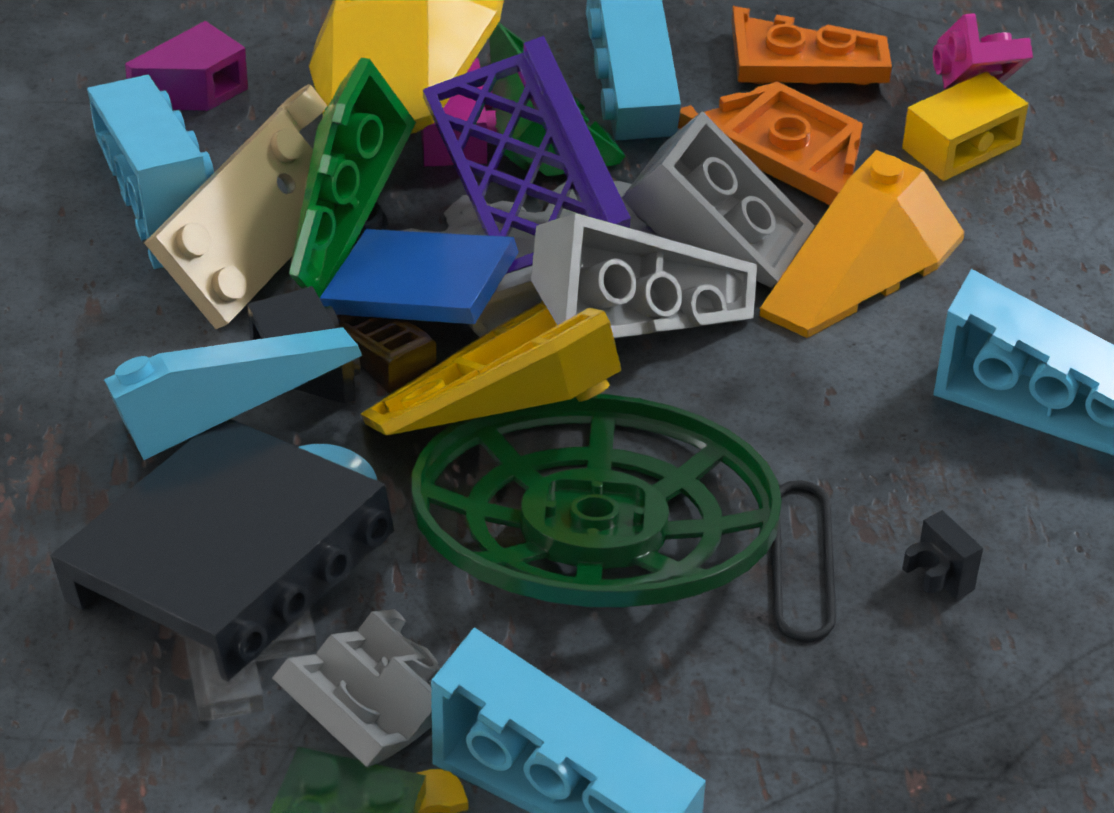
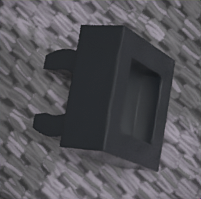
(946, 555)

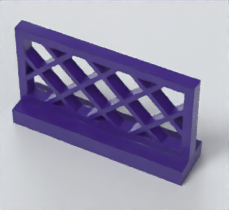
(564, 130)

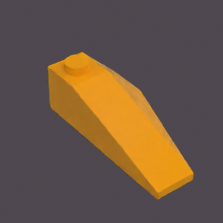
(869, 240)

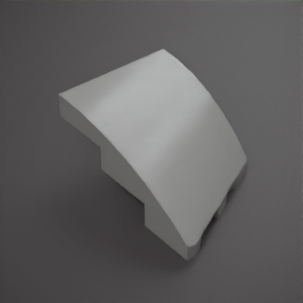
(366, 687)

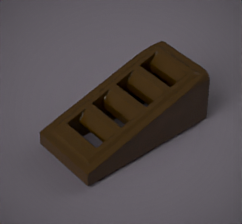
(390, 368)

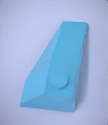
(198, 388)

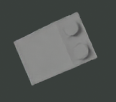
(718, 200)

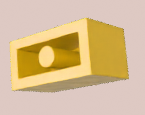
(964, 125)

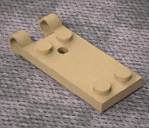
(238, 221)

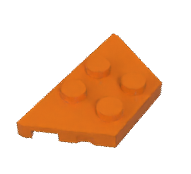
(789, 137)

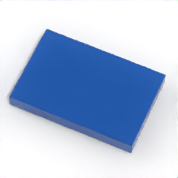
(420, 276)

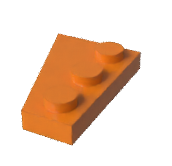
(801, 55)

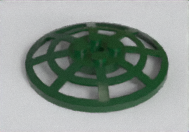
(594, 513)

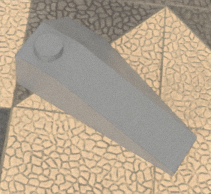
(637, 278)

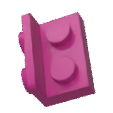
(962, 55)

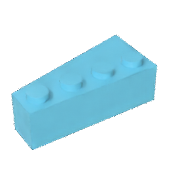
(634, 67)
(147, 150)
(1026, 365)
(543, 744)

